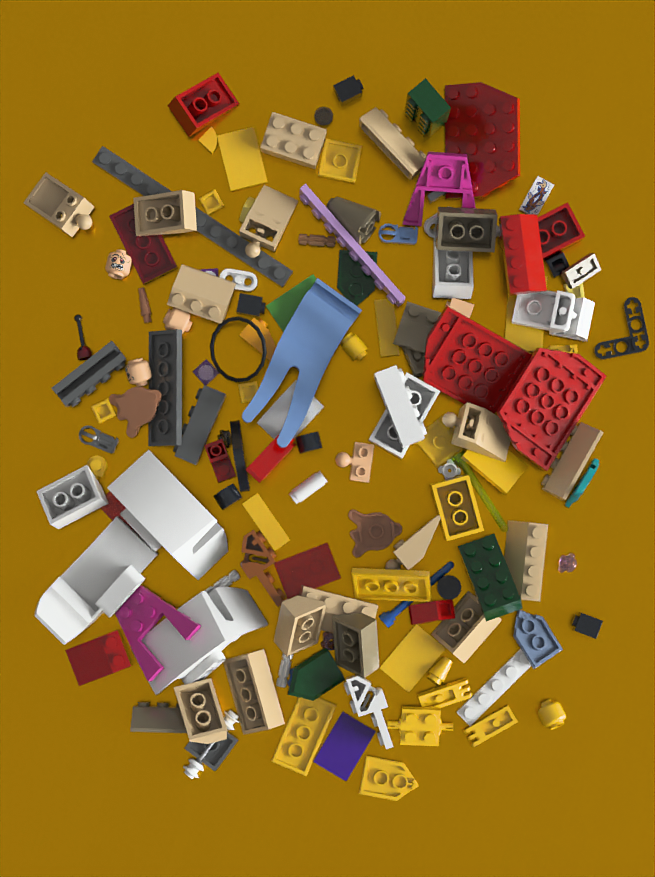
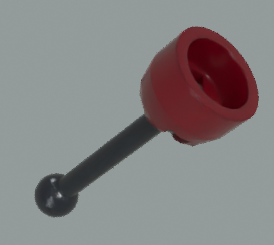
(83, 351)

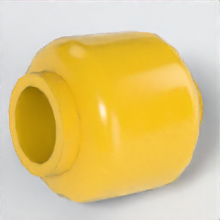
(551, 714)

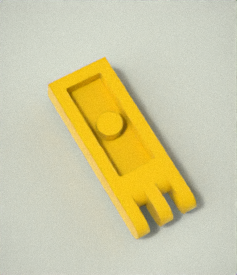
(446, 694)
(491, 725)

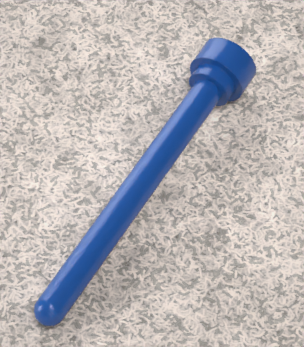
(388, 617)

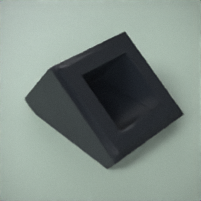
(556, 263)

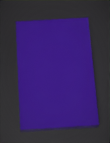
(344, 746)

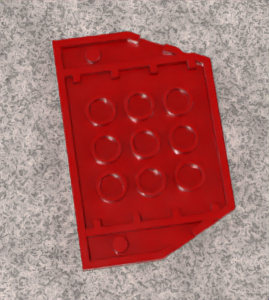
(487, 129)
(471, 361)
(548, 403)

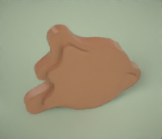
(137, 406)
(373, 531)

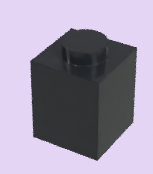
(348, 90)
(250, 305)
(586, 625)

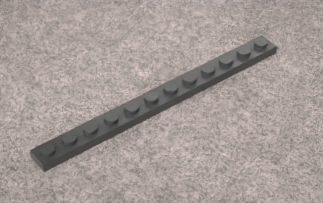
(205, 224)

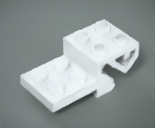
(555, 312)
(358, 689)

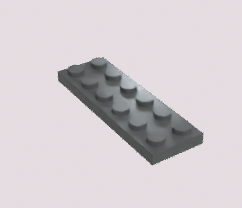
(166, 371)

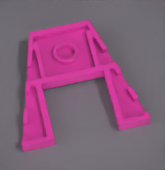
(444, 174)
(140, 615)

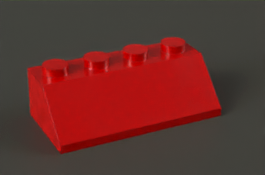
(522, 254)

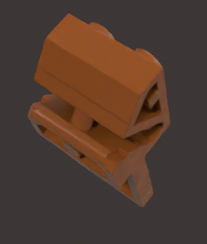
(254, 545)

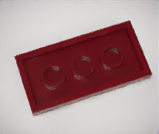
(147, 253)

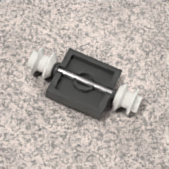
(212, 753)

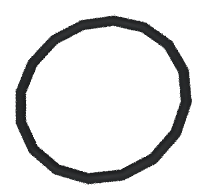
(213, 355)

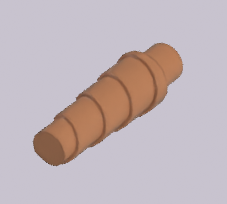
(144, 305)

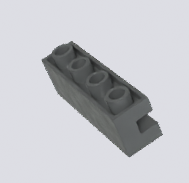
(89, 374)
(200, 424)

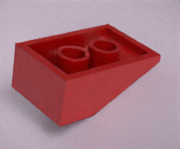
(202, 104)
(99, 657)

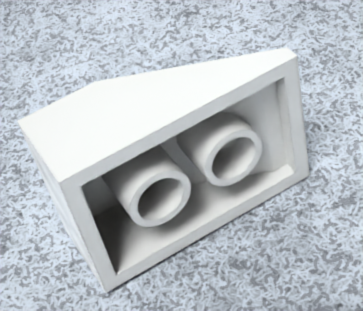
(452, 274)
(275, 417)

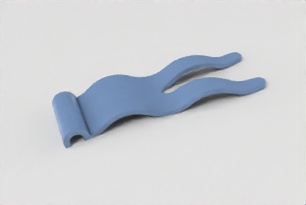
(308, 346)

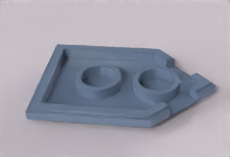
(535, 638)

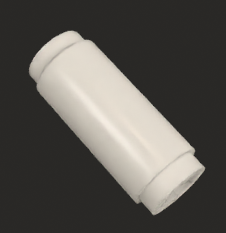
(308, 487)

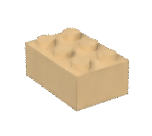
(293, 140)

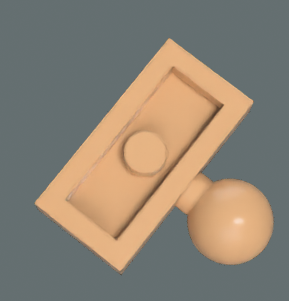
(360, 461)

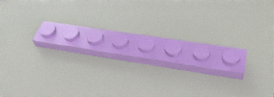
(356, 251)

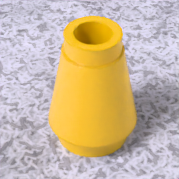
(439, 671)

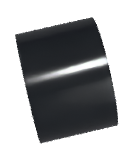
(308, 442)
(227, 496)
(448, 587)

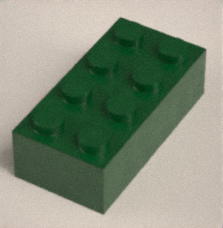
(427, 108)
(490, 577)

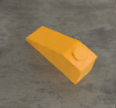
(251, 336)

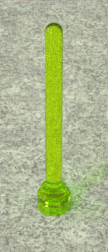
(480, 490)

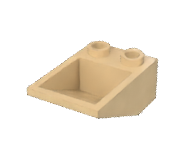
(60, 205)
(269, 218)
(481, 434)
(413, 548)

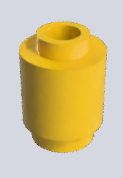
(354, 346)

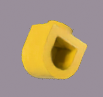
(98, 466)

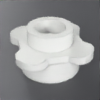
(449, 465)

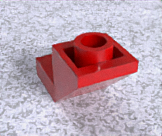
(220, 460)
(431, 612)

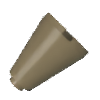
(354, 217)

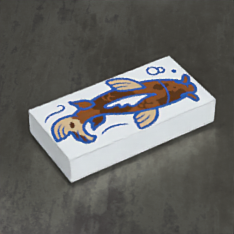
(536, 196)

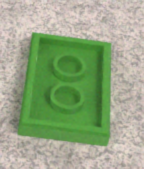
(285, 306)

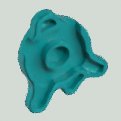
(583, 482)

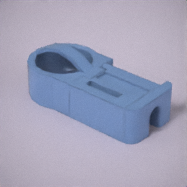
(403, 235)

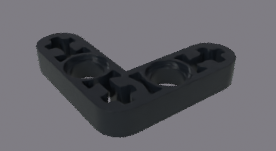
(630, 341)
(239, 458)

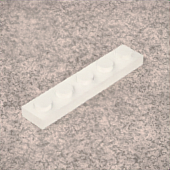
(494, 687)

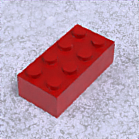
(558, 230)

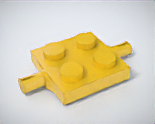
(420, 726)

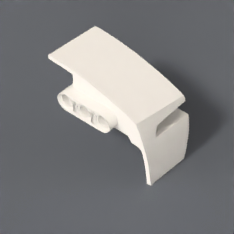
(169, 515)
(95, 582)
(223, 618)

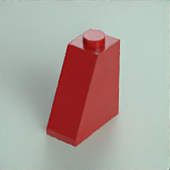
(269, 460)

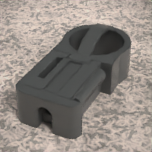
(101, 441)

